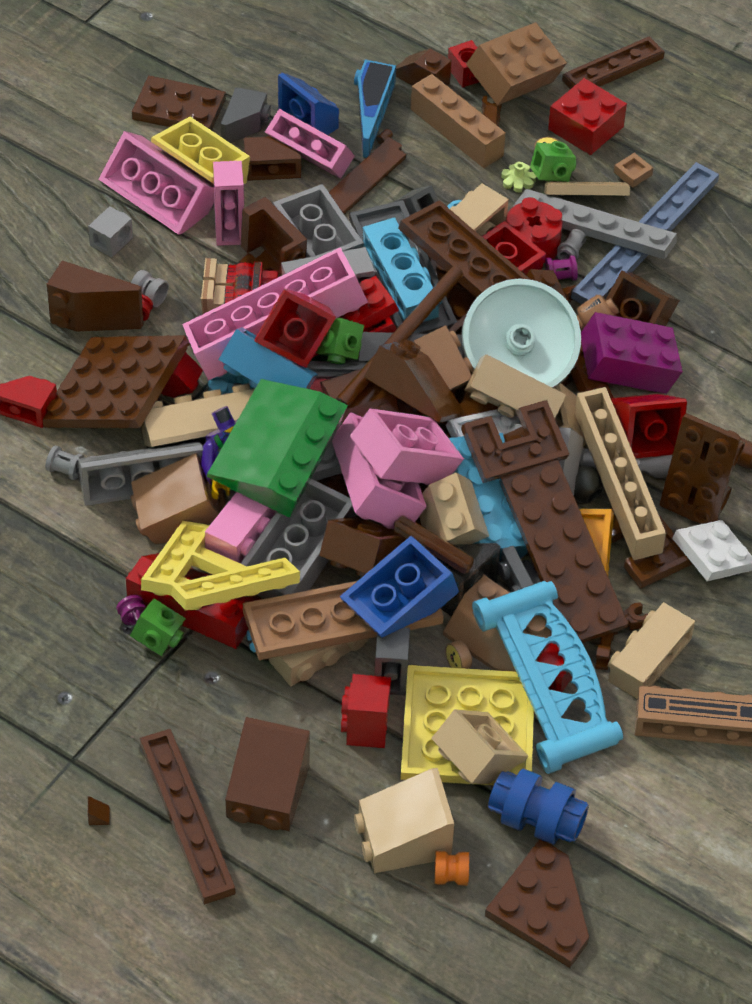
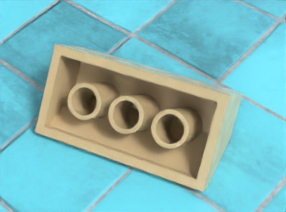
(190, 417)

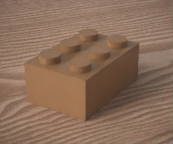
(516, 63)

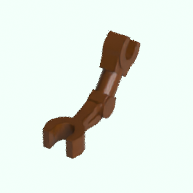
(634, 622)

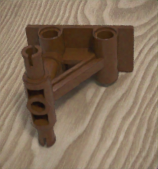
(702, 469)

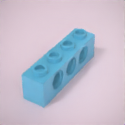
(398, 266)

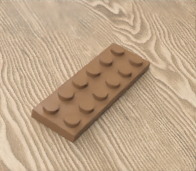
(310, 622)

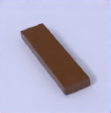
(616, 63)

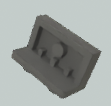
(515, 572)

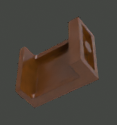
(270, 229)

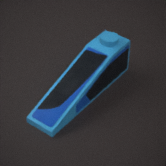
(375, 90)

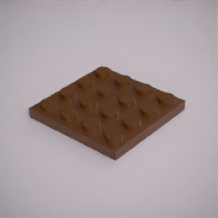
(115, 382)

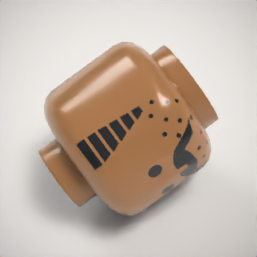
(595, 304)

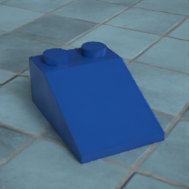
(401, 589)

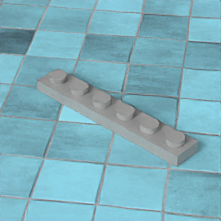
(609, 226)

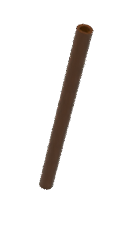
(405, 330)

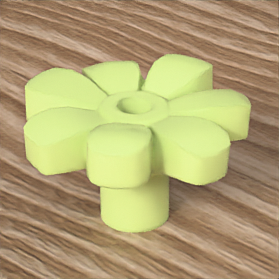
(518, 176)

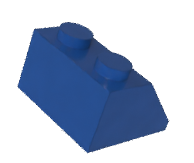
(307, 104)

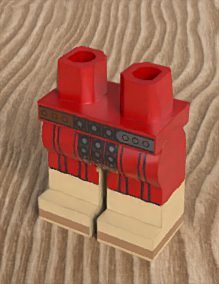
(228, 282)

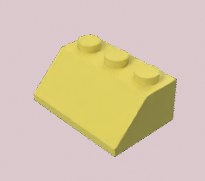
(199, 148)

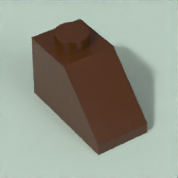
(423, 64)
(271, 159)

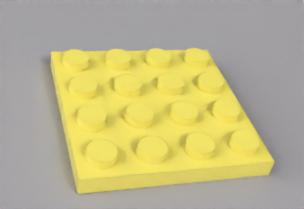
(433, 696)

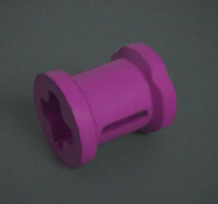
(570, 264)

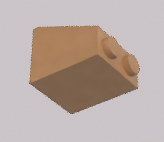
(174, 496)

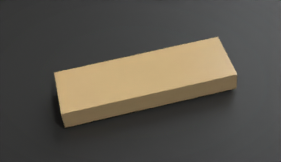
(586, 188)

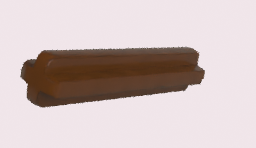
(434, 544)

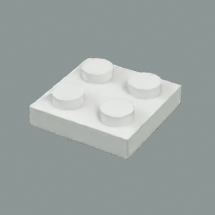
(714, 550)

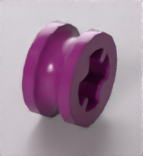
(130, 609)

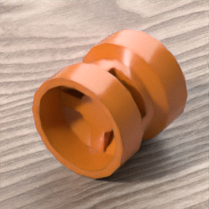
(451, 868)

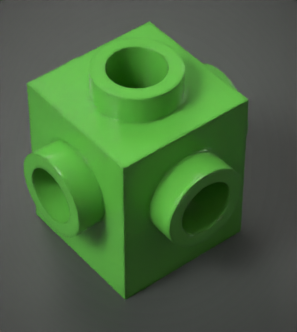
(553, 161)
(342, 341)
(158, 627)

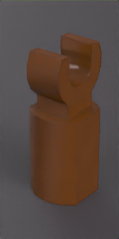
(491, 110)

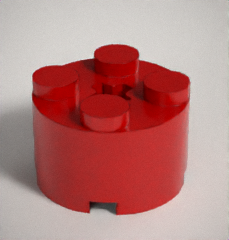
(538, 223)

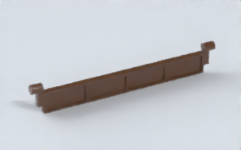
(354, 185)

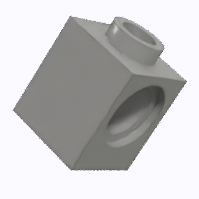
(110, 231)

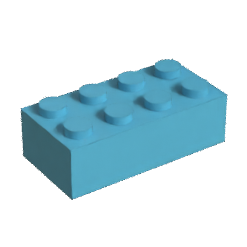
(492, 502)

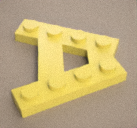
(228, 577)

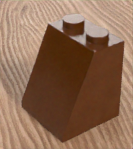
(268, 774)

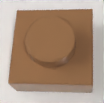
(633, 170)

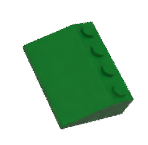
(278, 444)

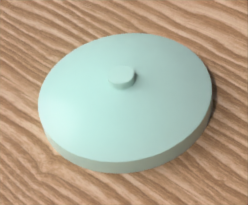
(524, 328)

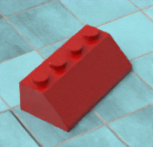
(218, 621)

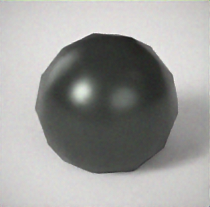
(587, 484)

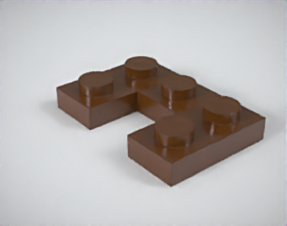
(497, 459)
(655, 567)

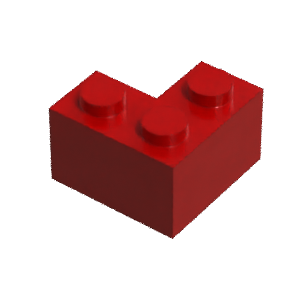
(366, 710)

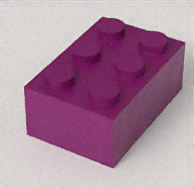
(631, 353)

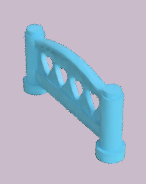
(565, 737)

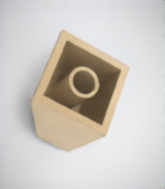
(406, 823)

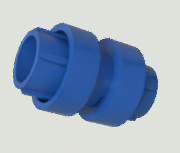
(552, 811)

